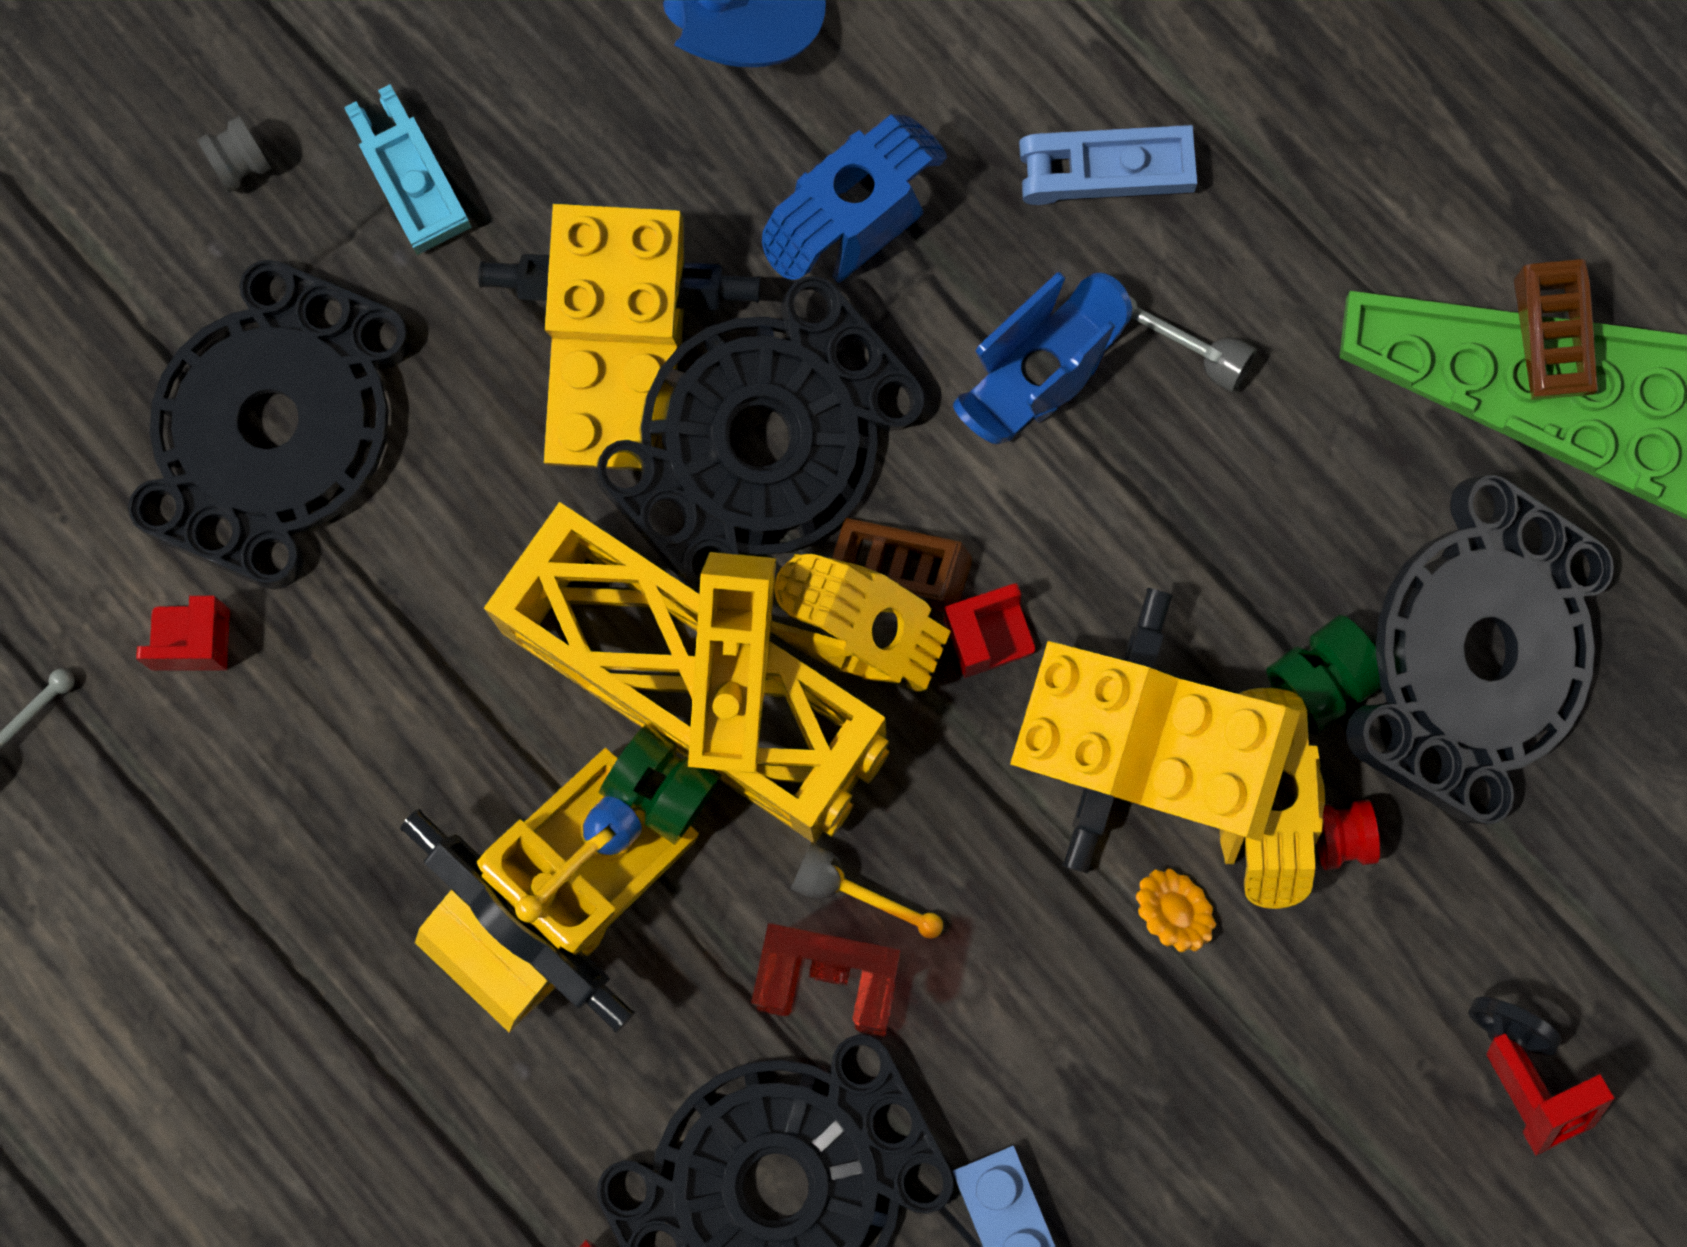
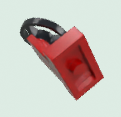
(1546, 1117)

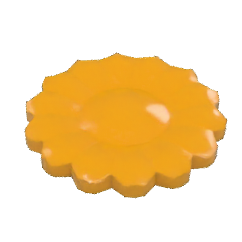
(1175, 910)

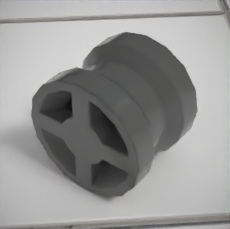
(233, 154)

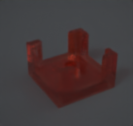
(829, 961)

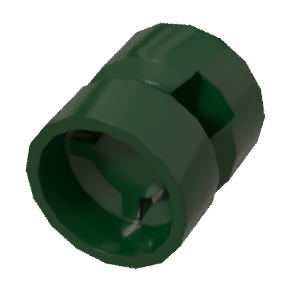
(1330, 672)
(679, 796)

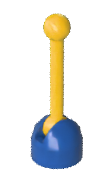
(607, 830)

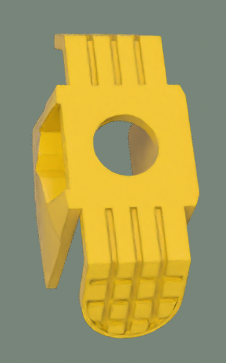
(845, 604)
(1283, 863)

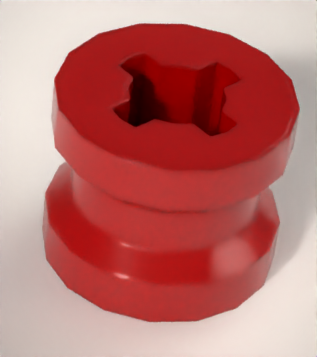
(1349, 836)

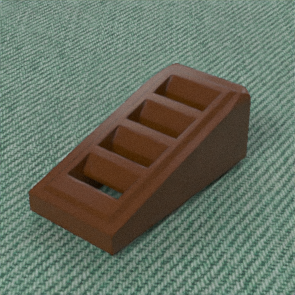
(1577, 301)
(953, 555)

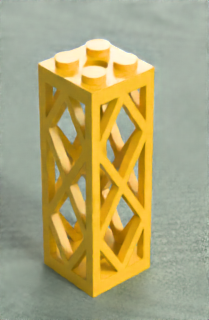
(541, 583)

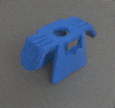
(817, 217)
(1073, 334)

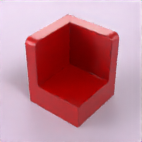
(989, 630)
(188, 637)

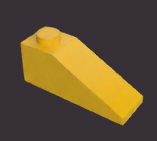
(731, 661)

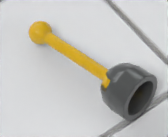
(823, 875)

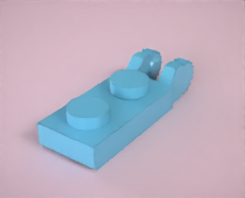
(409, 175)

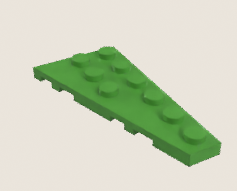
(1476, 366)

